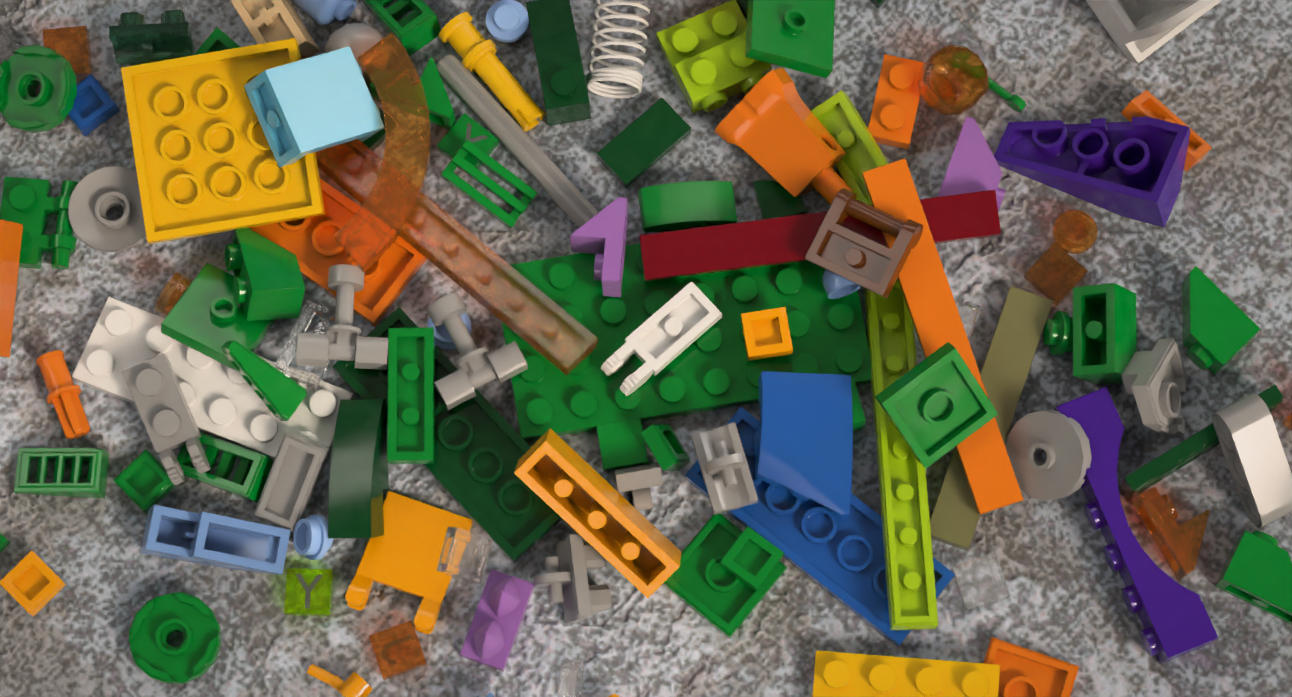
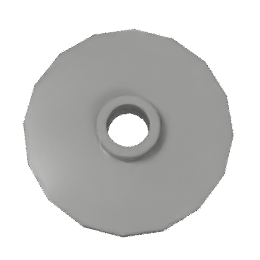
(1066, 453)

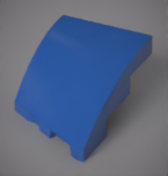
(806, 436)

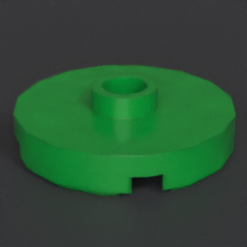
(19, 81)
(158, 621)

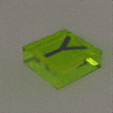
(309, 592)

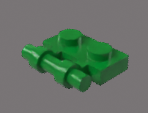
(29, 203)

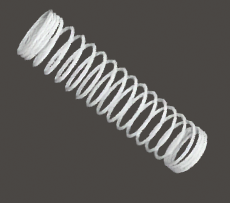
(616, 72)

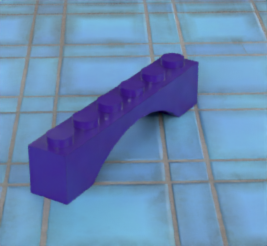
(1169, 612)

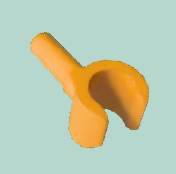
(352, 687)

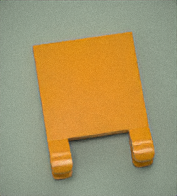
(408, 557)

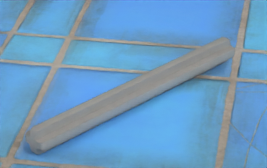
(516, 140)

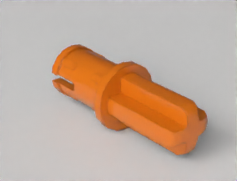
(63, 394)

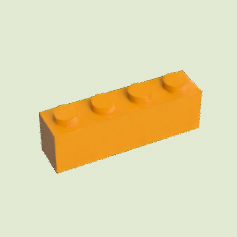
(598, 513)

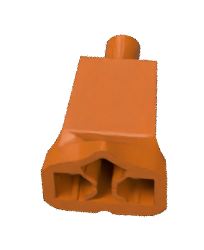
(785, 137)

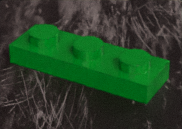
(411, 395)

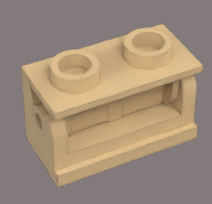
(275, 22)

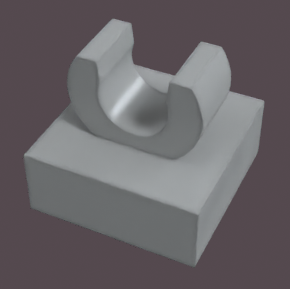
(639, 480)

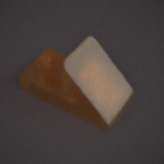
(1177, 543)

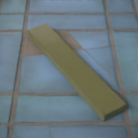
(1003, 378)

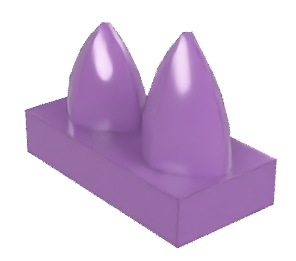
(497, 620)

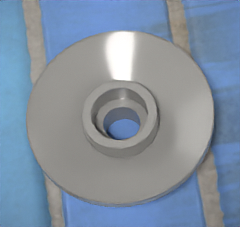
(94, 200)

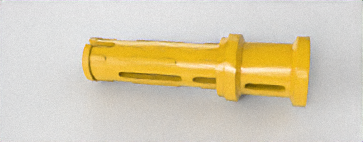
(480, 57)

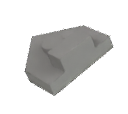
(1157, 382)

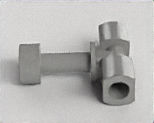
(343, 339)
(476, 365)

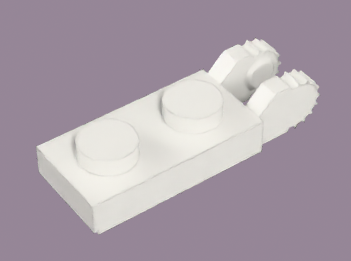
(664, 336)

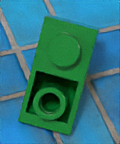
(264, 277)

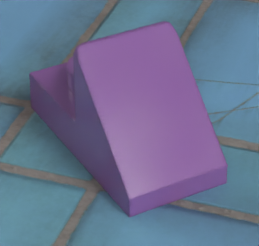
(606, 238)

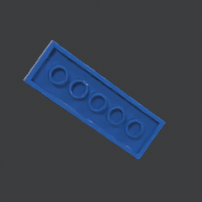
(832, 551)

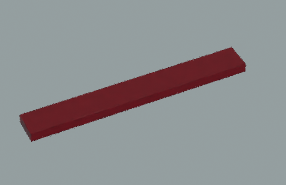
(790, 237)

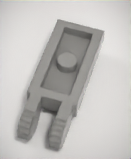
(165, 414)

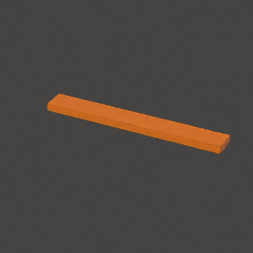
(939, 322)

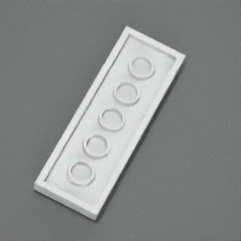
(214, 392)

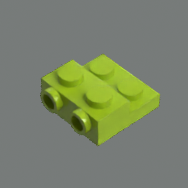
(710, 57)

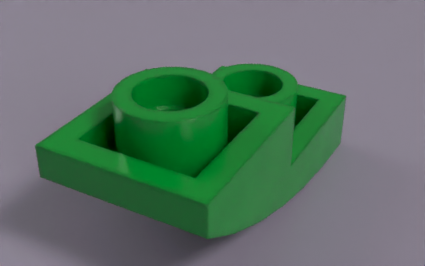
(686, 205)

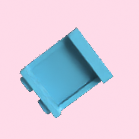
(313, 105)

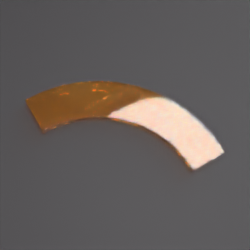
(404, 156)

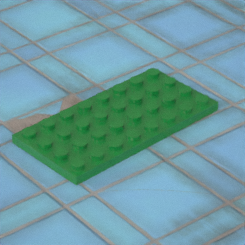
(707, 375)

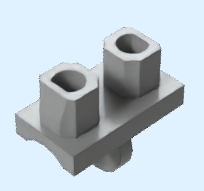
(724, 468)
(568, 579)

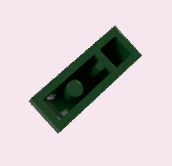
(558, 61)

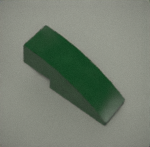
(358, 470)

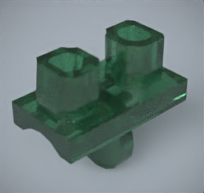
(146, 43)

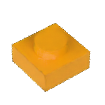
(766, 333)
(32, 583)

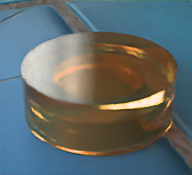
(172, 293)

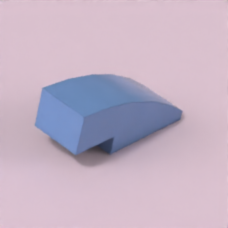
(215, 540)

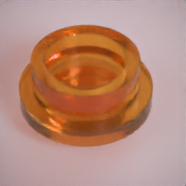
(1075, 231)

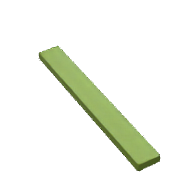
(900, 475)

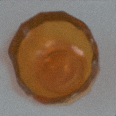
(953, 80)

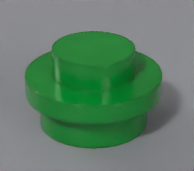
(1059, 333)

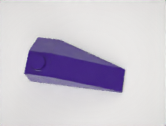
(1114, 165)

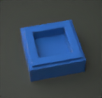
(91, 106)

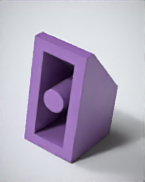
(972, 165)

